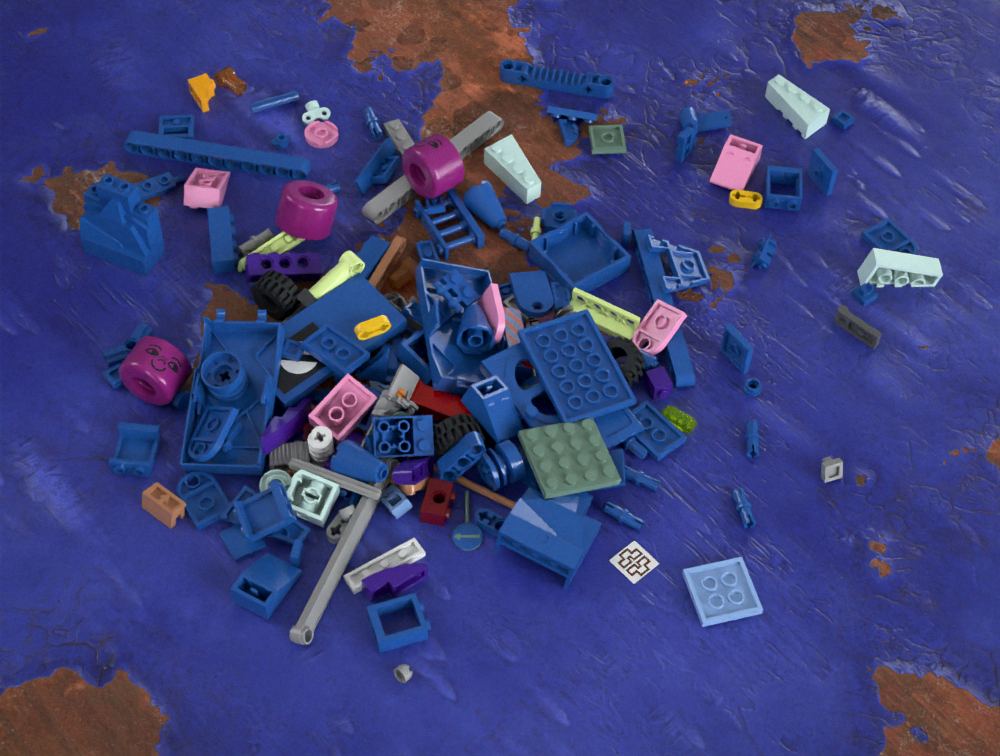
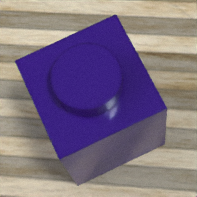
(658, 383)

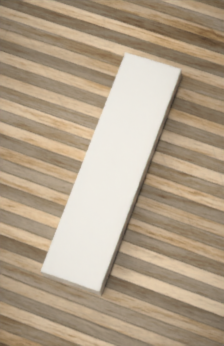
(400, 555)

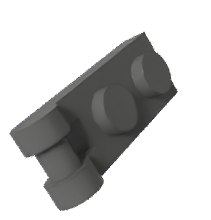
(857, 327)

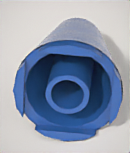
(485, 205)
(474, 331)
(358, 463)

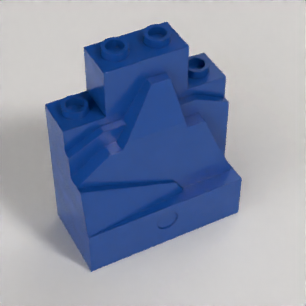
(121, 226)
(550, 531)

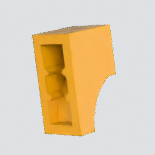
(202, 90)

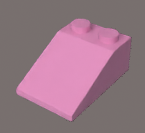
(205, 188)
(343, 408)

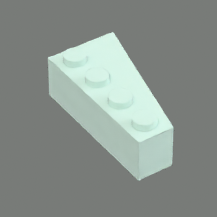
(797, 106)
(513, 168)
(899, 269)

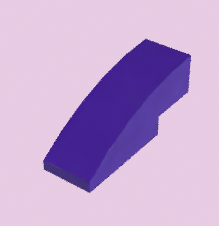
(393, 580)

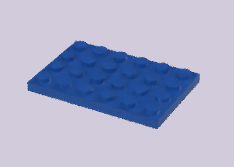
(576, 367)

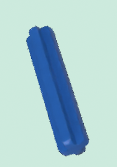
(274, 101)

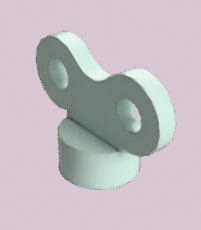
(315, 112)

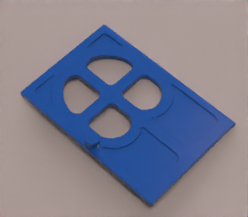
(613, 427)

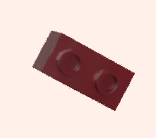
(434, 512)

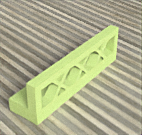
(280, 244)
(613, 325)

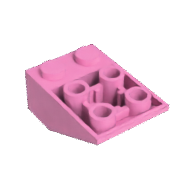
(736, 163)

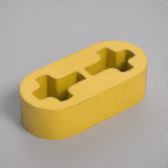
(745, 199)
(372, 327)

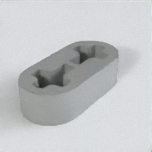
(337, 524)

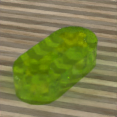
(679, 419)

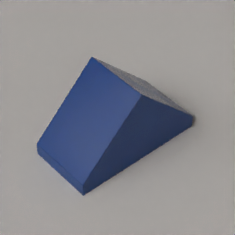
(376, 367)

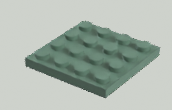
(569, 458)

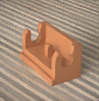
(163, 504)

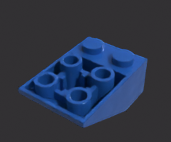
(493, 408)
(403, 436)
(264, 585)

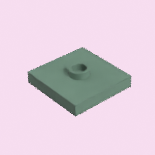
(607, 139)

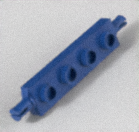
(158, 185)

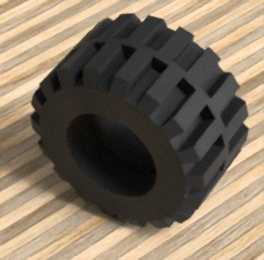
(275, 294)
(635, 360)
(453, 430)

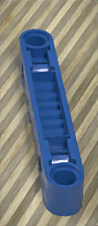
(599, 86)

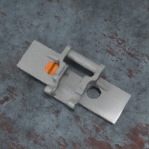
(396, 397)

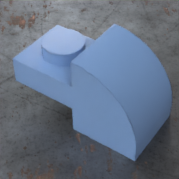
(395, 501)

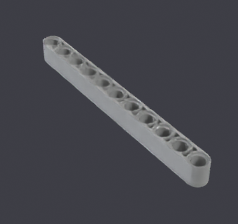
(401, 192)

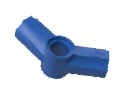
(118, 354)

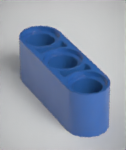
(461, 457)

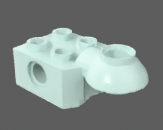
(308, 494)

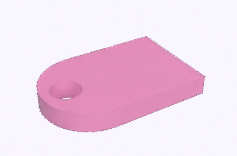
(493, 310)
(658, 327)

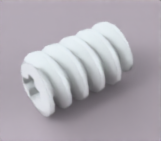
(320, 445)

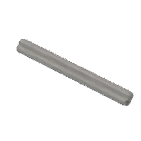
(343, 481)

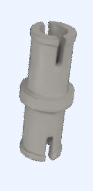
(255, 242)

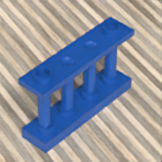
(460, 212)

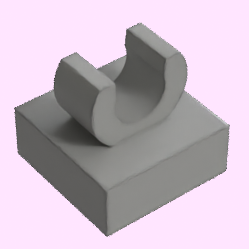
(831, 469)

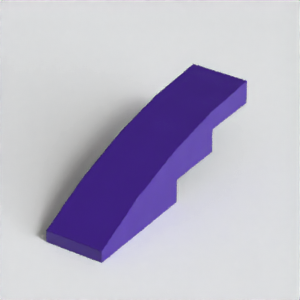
(285, 427)

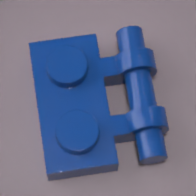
(686, 141)
(459, 288)

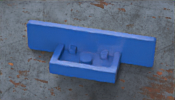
(379, 167)

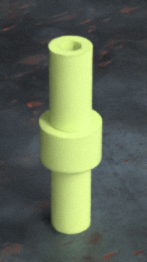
(536, 230)

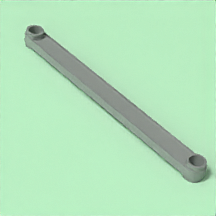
(303, 631)

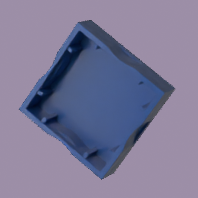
(579, 254)

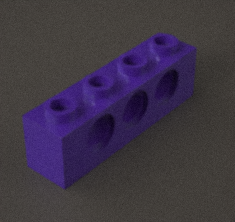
(311, 261)

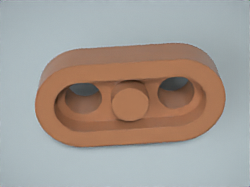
(411, 489)

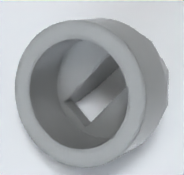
(347, 513)
(402, 673)

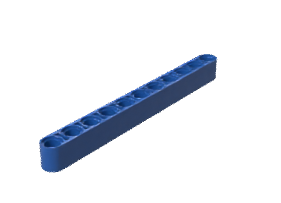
(217, 155)
(652, 271)

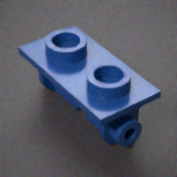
(764, 253)

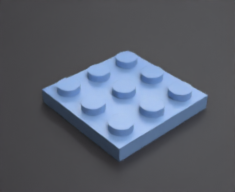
(722, 591)

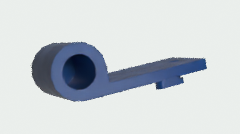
(705, 121)

